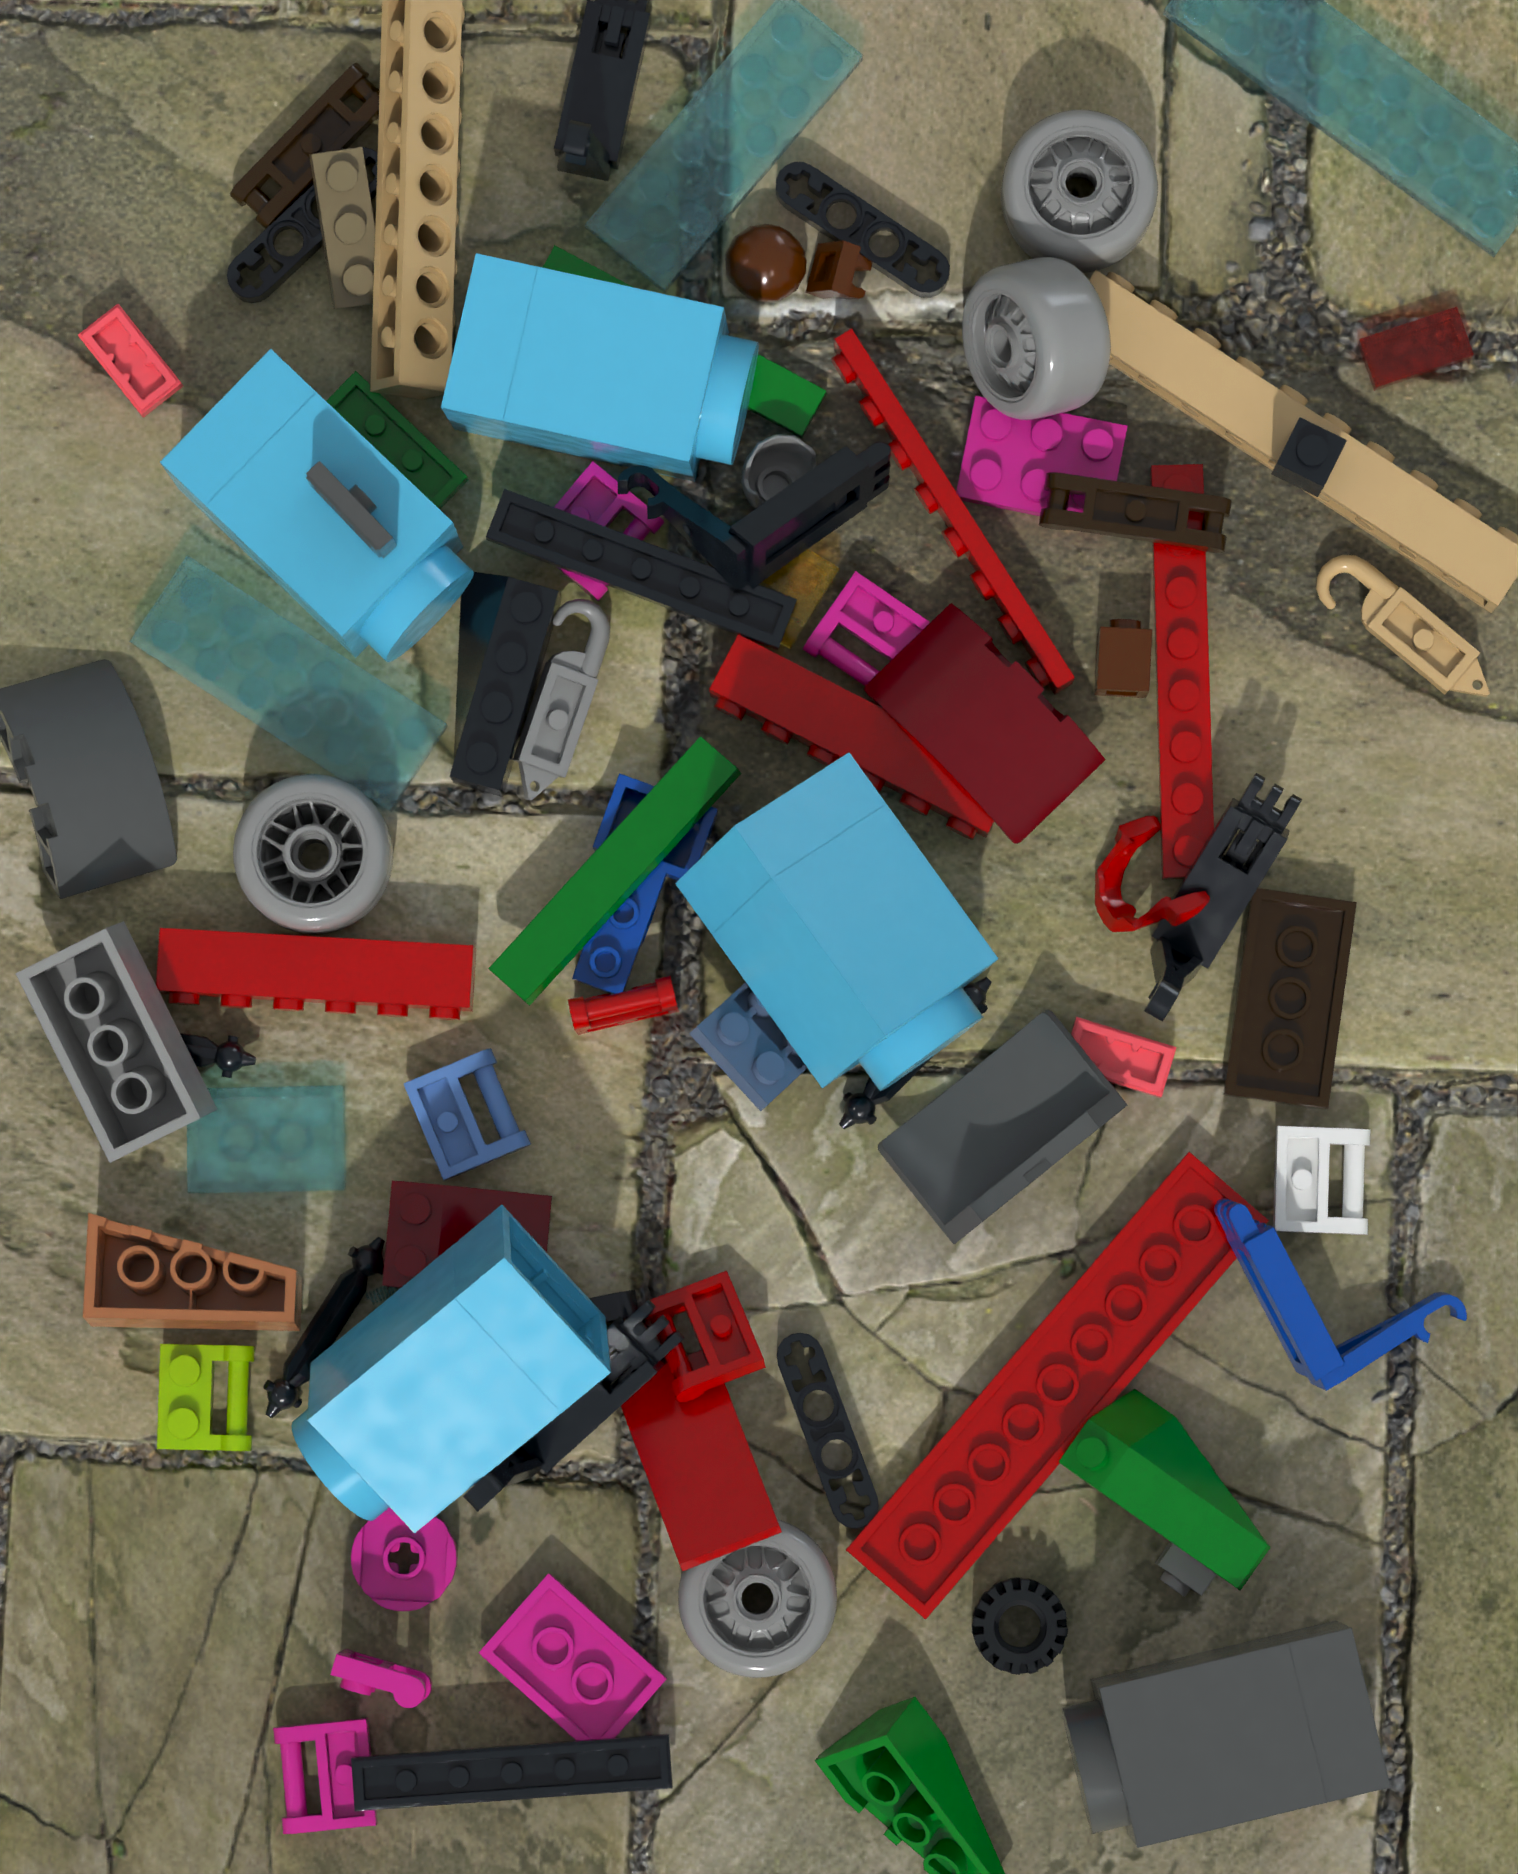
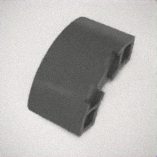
(90, 777)
(1001, 1126)

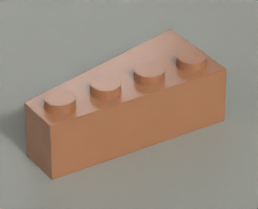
(178, 1283)

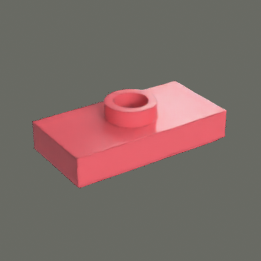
(130, 360)
(1125, 1057)

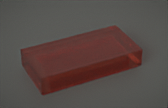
(1415, 348)

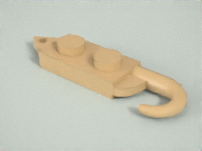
(1408, 628)

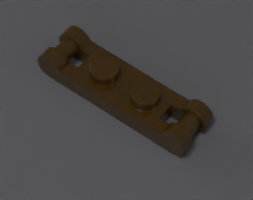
(322, 128)
(1135, 512)

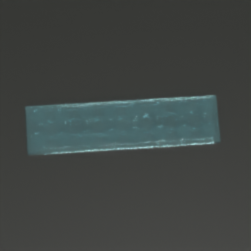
(1369, 106)

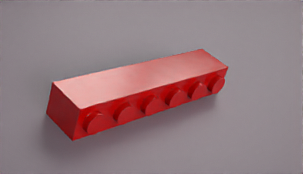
(837, 722)
(316, 971)

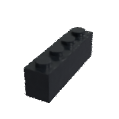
(499, 662)

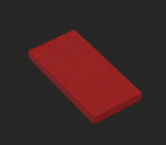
(699, 1469)

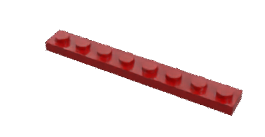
(939, 495)
(1182, 686)

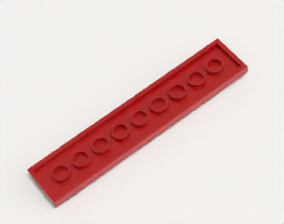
(1050, 1389)

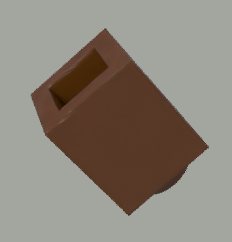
(1123, 659)

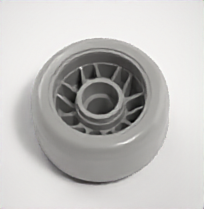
(1085, 230)
(1036, 338)
(288, 820)
(769, 1640)

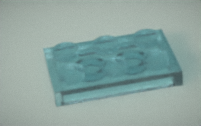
(269, 1141)

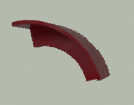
(985, 722)

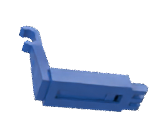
(1295, 1315)

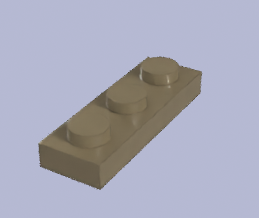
(345, 224)

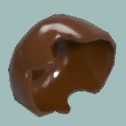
(765, 263)

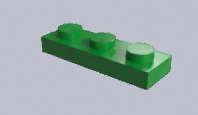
(397, 440)

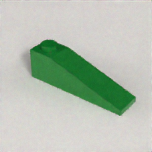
(1159, 1476)
(911, 1783)

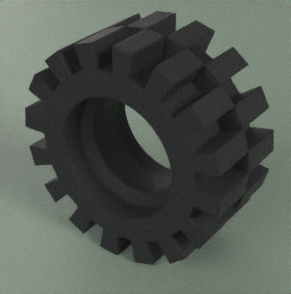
(1052, 1626)

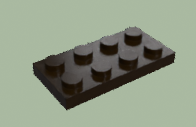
(1289, 998)

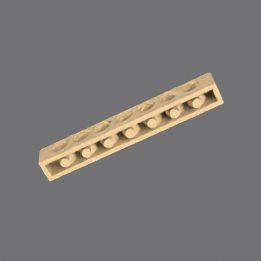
(404, 210)

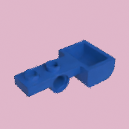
(615, 946)

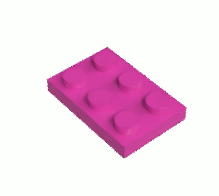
(1010, 457)
(572, 1663)

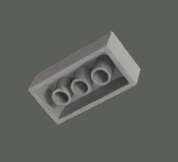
(116, 1041)

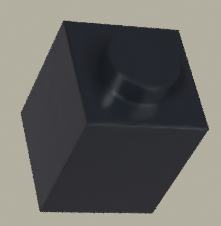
(1309, 457)

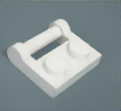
(1303, 1180)

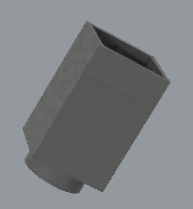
(1226, 1736)

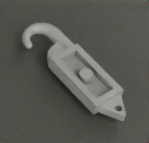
(561, 703)

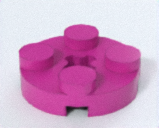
(382, 1578)

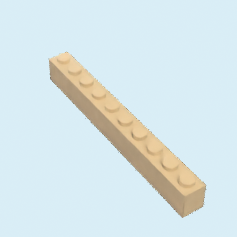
(1259, 419)

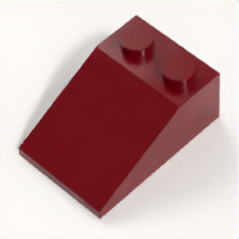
(433, 1217)

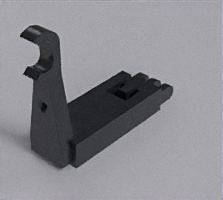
(602, 87)
(780, 526)
(1228, 881)
(636, 1348)

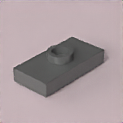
(353, 508)

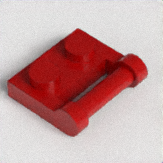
(624, 1007)
(720, 1331)

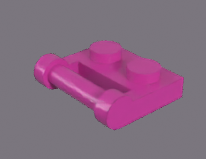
(597, 500)
(872, 618)
(366, 1673)
(335, 1746)

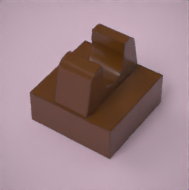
(835, 269)

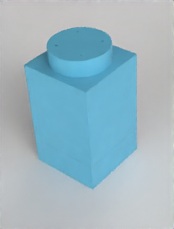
(597, 370)
(249, 477)
(841, 928)
(450, 1375)

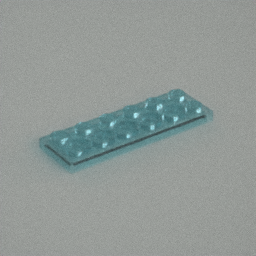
(724, 142)
(289, 683)

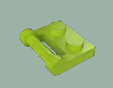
(187, 1397)

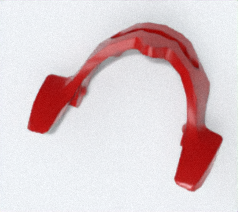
(1108, 878)

